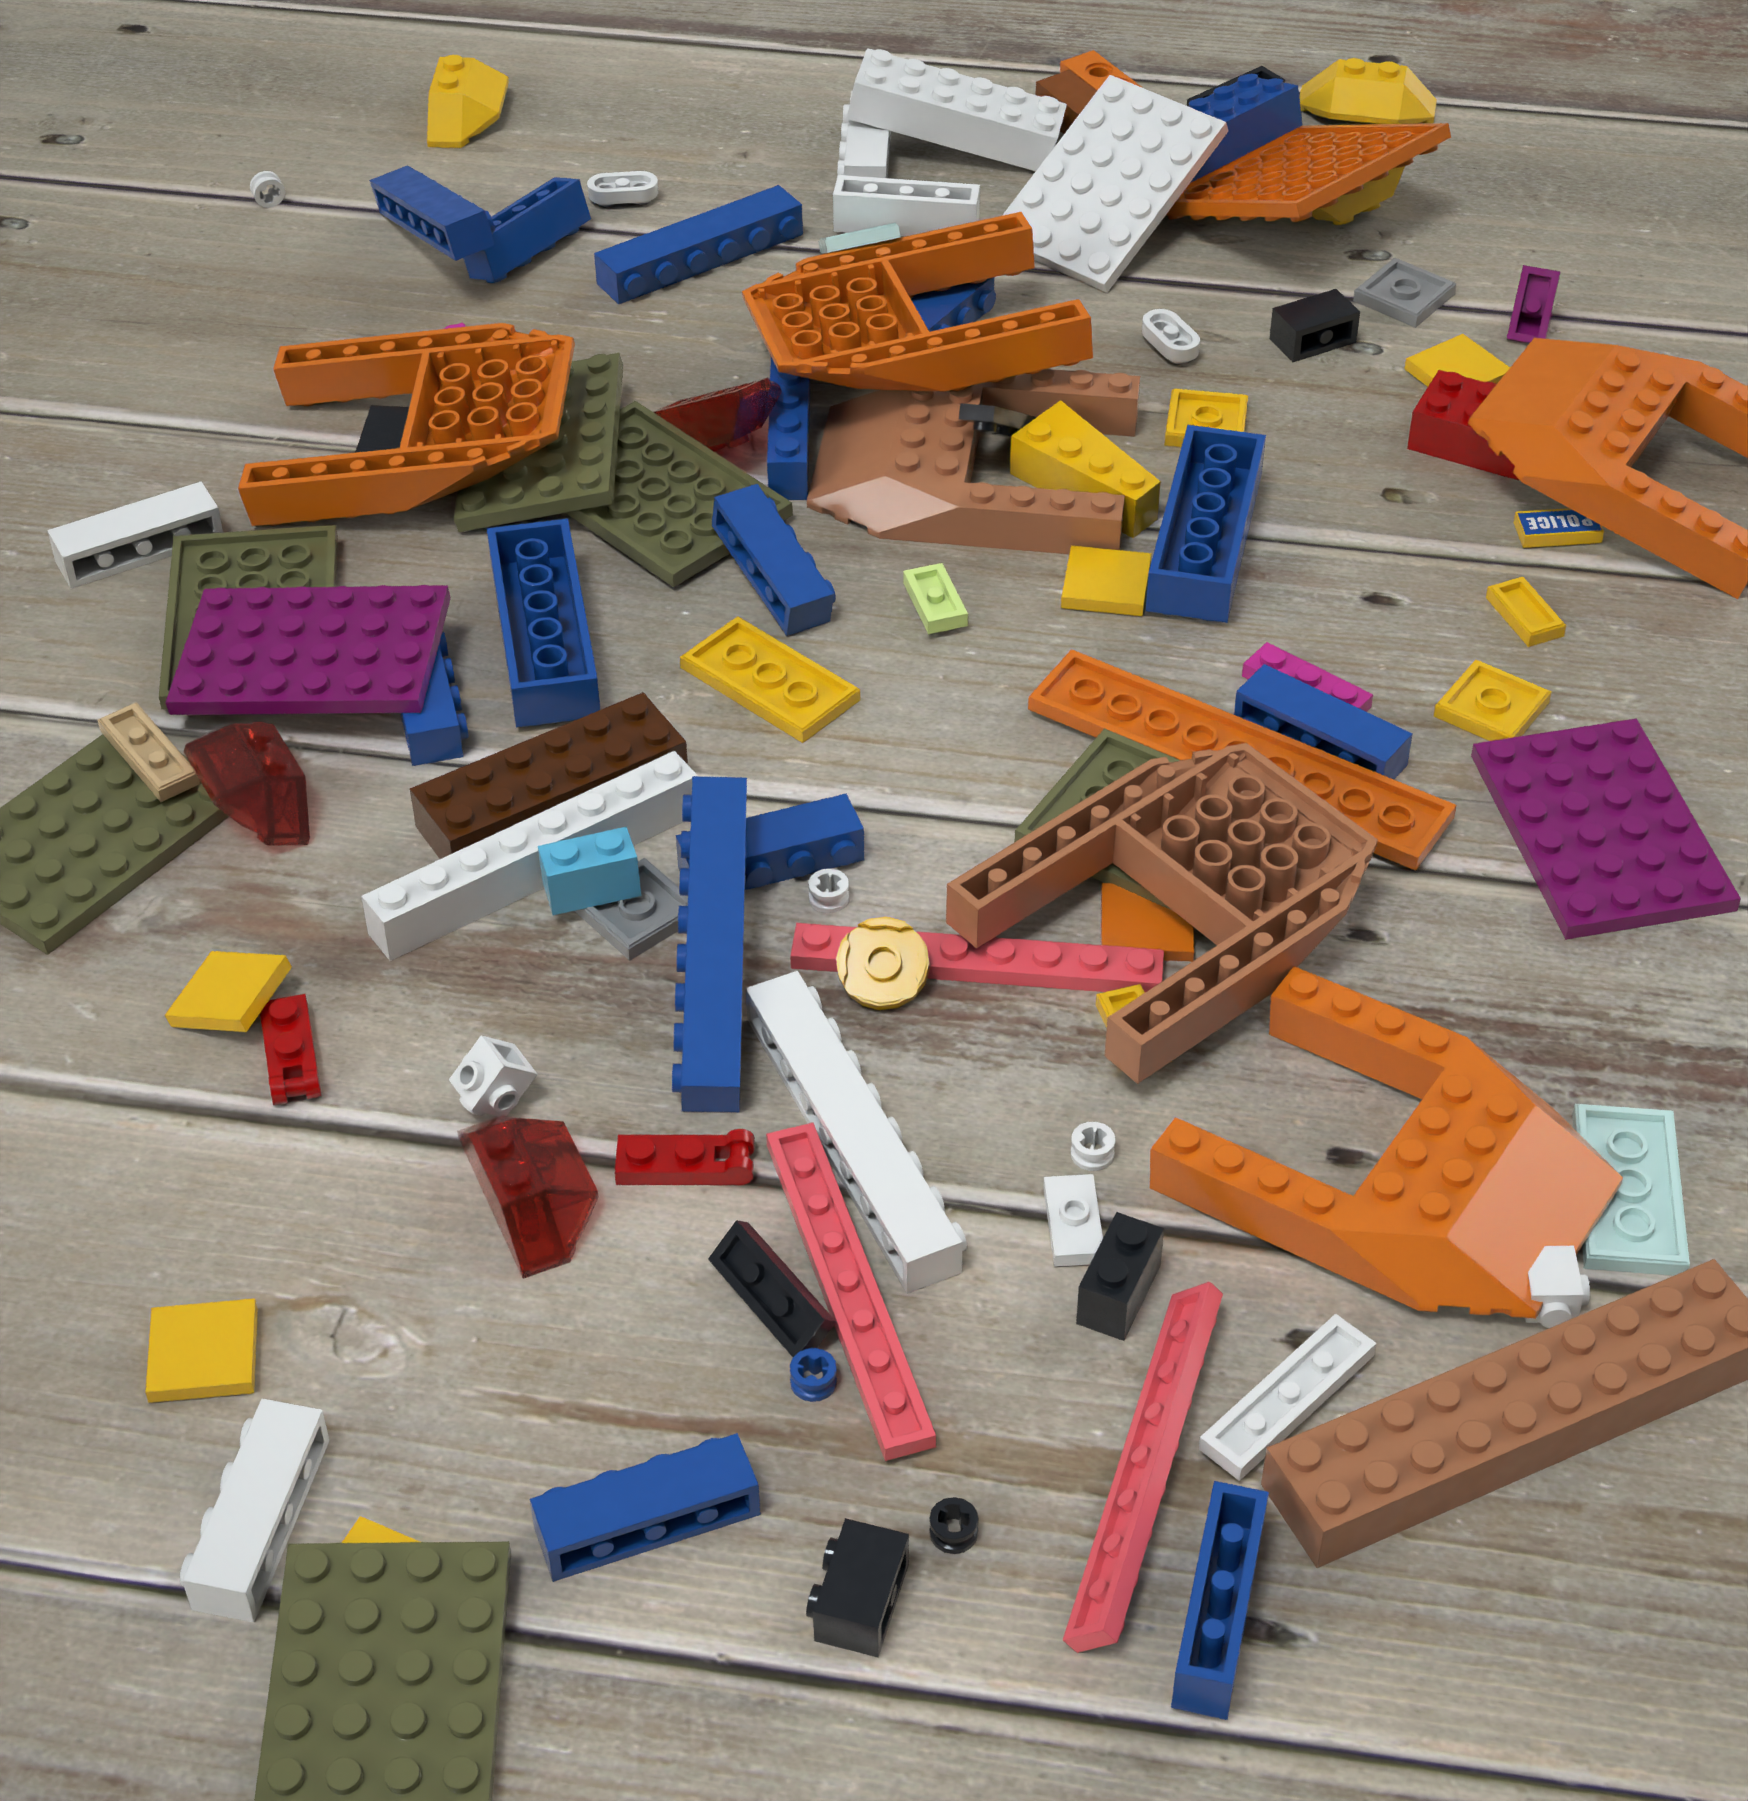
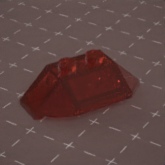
(724, 415)
(254, 780)
(533, 1187)

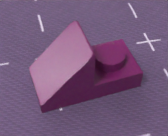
(1533, 304)

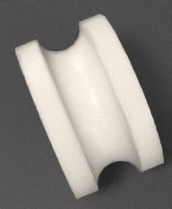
(259, 184)
(830, 880)
(1096, 1134)

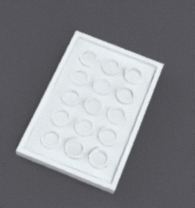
(1113, 180)

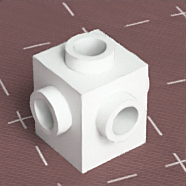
(492, 1077)

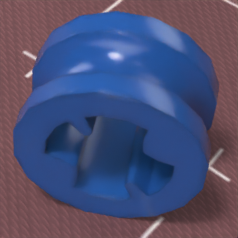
(815, 1361)

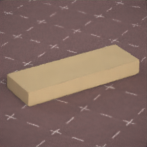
(148, 752)

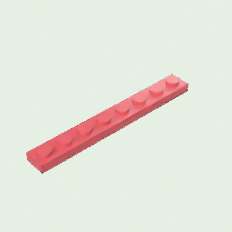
(1002, 960)
(851, 1293)
(1143, 1470)

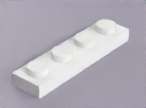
(1287, 1396)

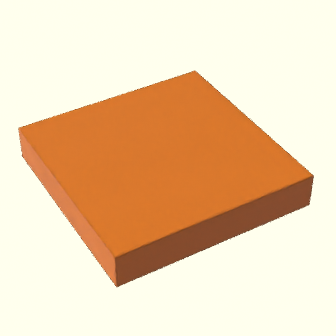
(1140, 923)

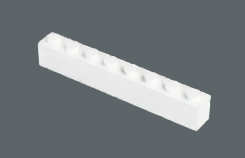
(508, 863)
(855, 1133)

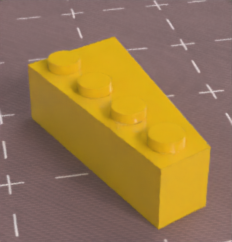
(1070, 454)

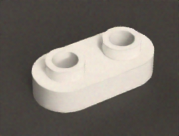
(622, 187)
(1171, 336)

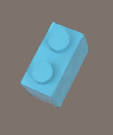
(589, 870)

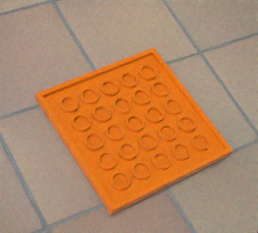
(1306, 170)

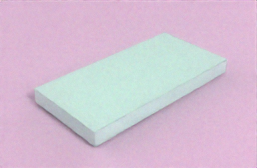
(859, 238)
(1646, 1217)

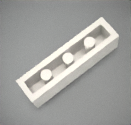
(863, 149)
(911, 204)
(132, 534)
(255, 1510)

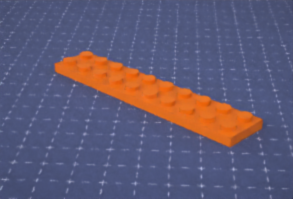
(1101, 696)

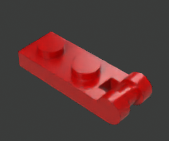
(290, 1049)
(685, 1159)

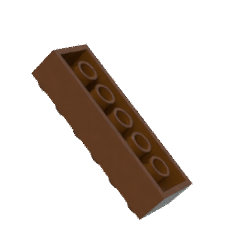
(541, 773)

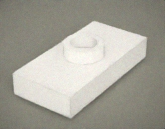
(1072, 1218)

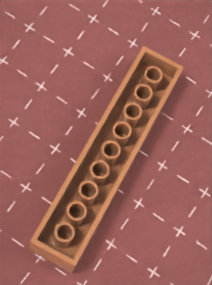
(1509, 1413)

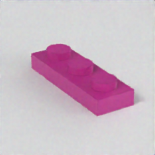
(1307, 673)

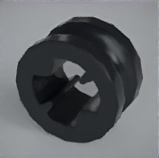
(939, 1531)

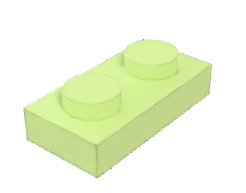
(935, 598)

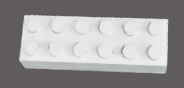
(955, 110)

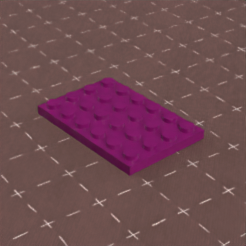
(310, 650)
(1604, 829)

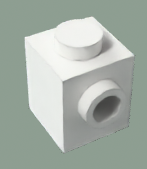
(1558, 1285)

